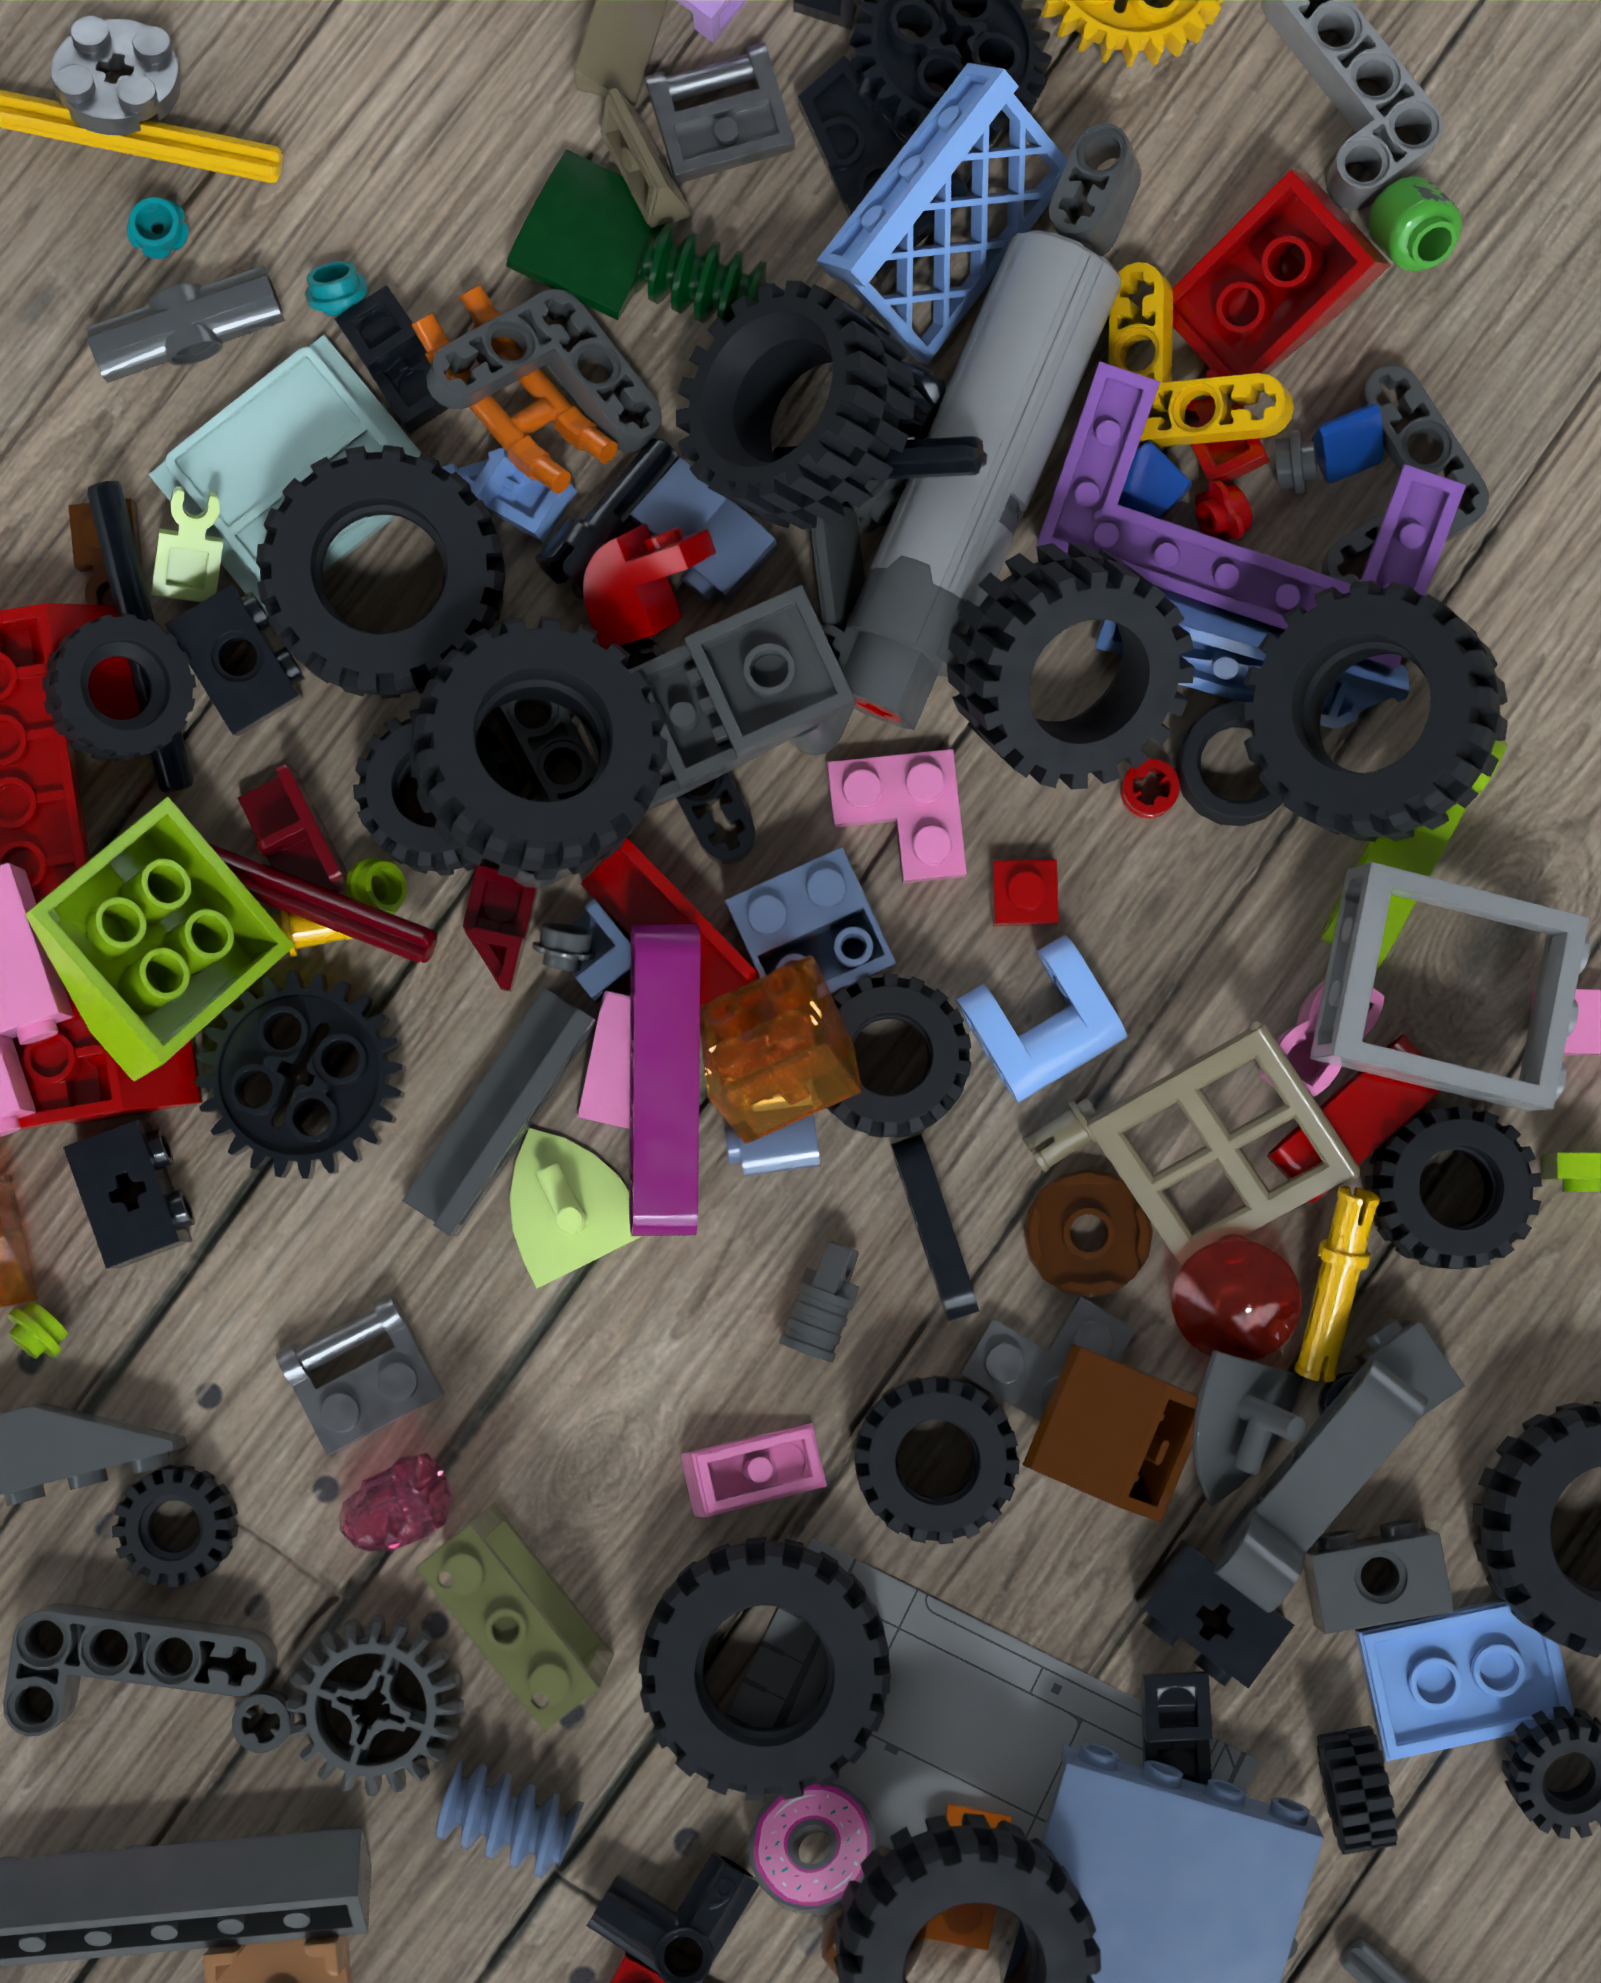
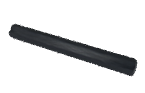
(132, 597)

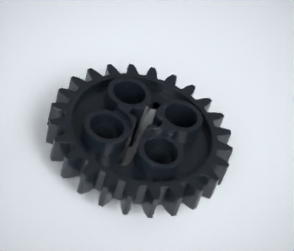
(946, 42)
(249, 1049)

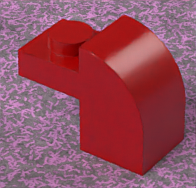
(629, 585)

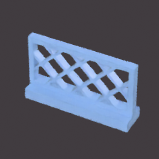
(925, 172)

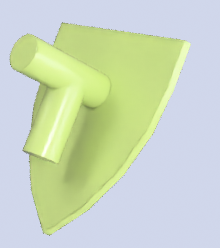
(565, 1207)

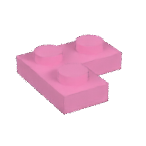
(916, 794)

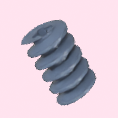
(507, 1819)

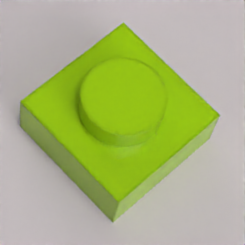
(1577, 1170)

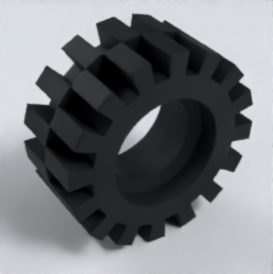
(136, 1531)
(1535, 1754)
(1357, 1790)

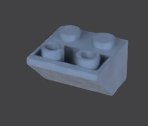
(814, 913)

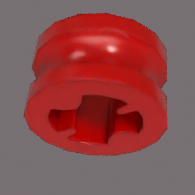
(1160, 804)

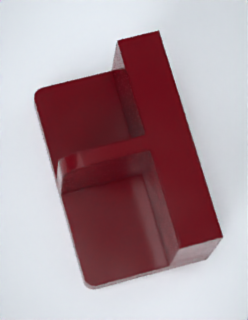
(292, 831)

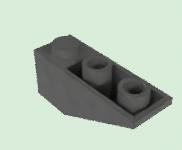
(62, 1443)

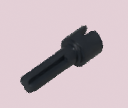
(579, 539)

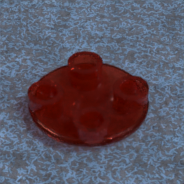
(1236, 1299)

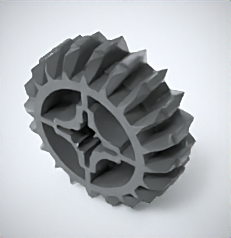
(348, 1695)

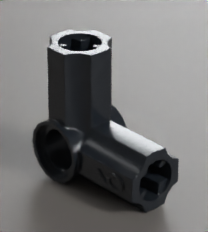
(706, 1915)

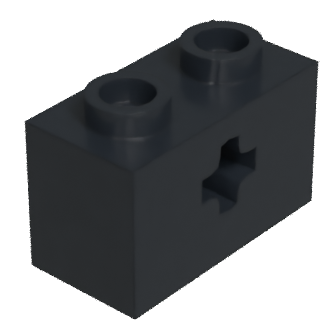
(102, 1175)
(1242, 1642)

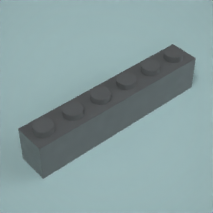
(184, 1896)

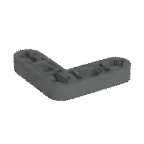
(544, 346)
(1432, 423)

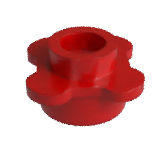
(1223, 511)

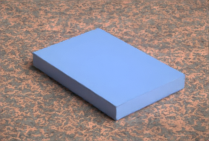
(1458, 1678)

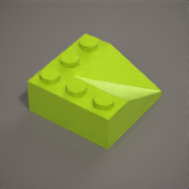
(155, 939)

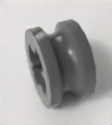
(254, 1738)

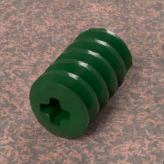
(696, 276)

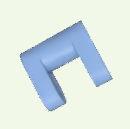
(1058, 1043)

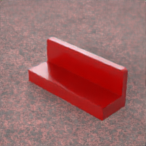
(640, 894)

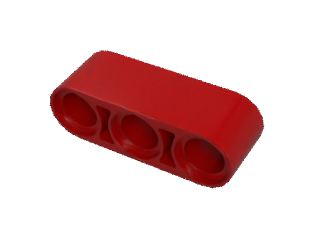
(1362, 1115)

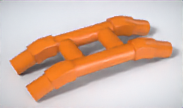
(549, 404)

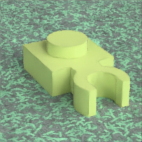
(187, 558)

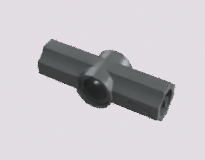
(184, 324)

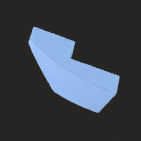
(514, 495)

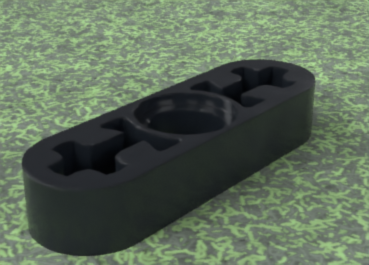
(934, 1227)

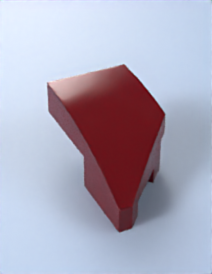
(499, 922)

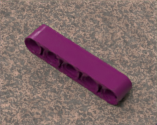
(664, 1079)

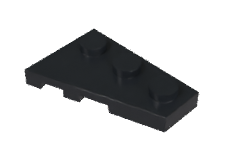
(857, 142)

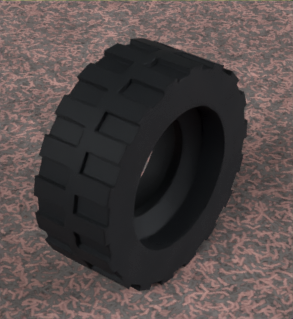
(149, 648)

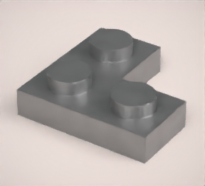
(1026, 1372)

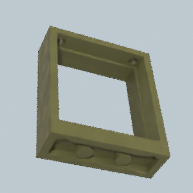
(518, 1616)

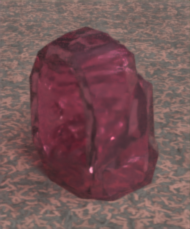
(397, 1505)

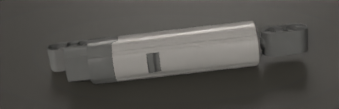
(1014, 397)

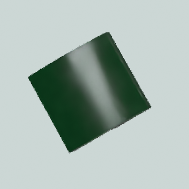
(584, 236)

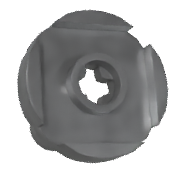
(112, 45)

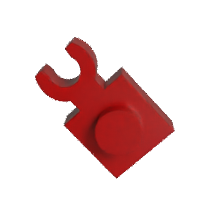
(1224, 459)

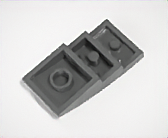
(742, 690)

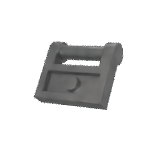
(725, 130)
(370, 1393)

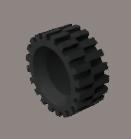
(747, 377)
(1016, 627)

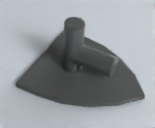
(1240, 1419)

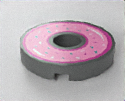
(784, 1826)

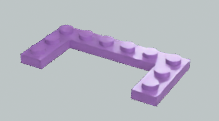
(1207, 567)

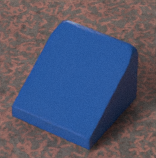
(1350, 443)
(1153, 483)

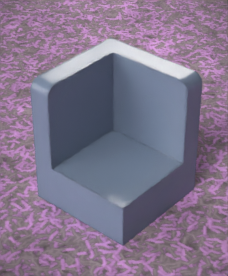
(612, 954)

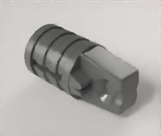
(823, 1304)

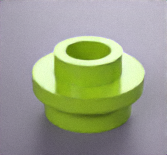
(385, 879)
(36, 1330)

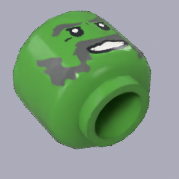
(1414, 223)

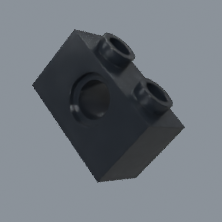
(206, 634)

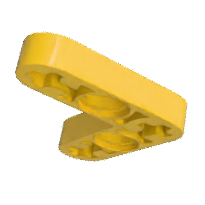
(1244, 388)

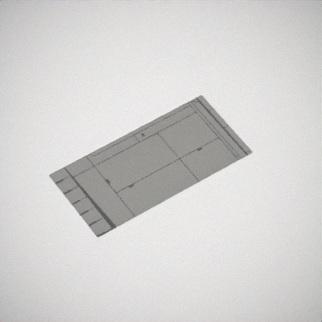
(965, 1714)

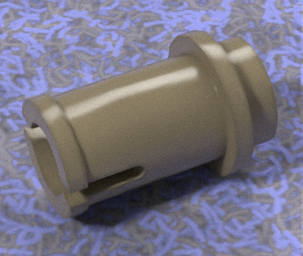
(1062, 1135)

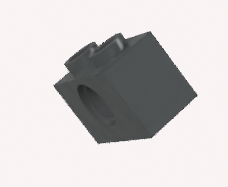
(1414, 1589)

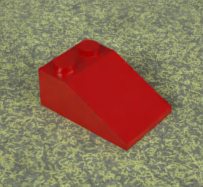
(1274, 279)

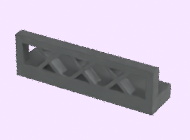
(500, 1112)

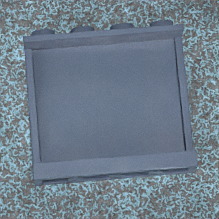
(1177, 1871)

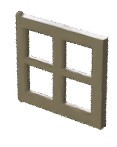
(1222, 1145)

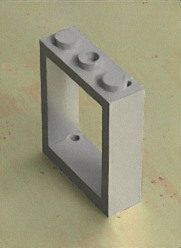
(1354, 967)

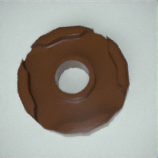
(1049, 1239)

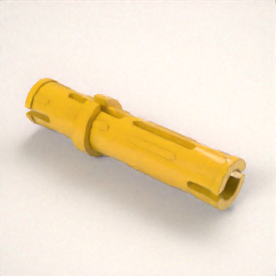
(1342, 1260)

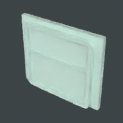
(266, 439)

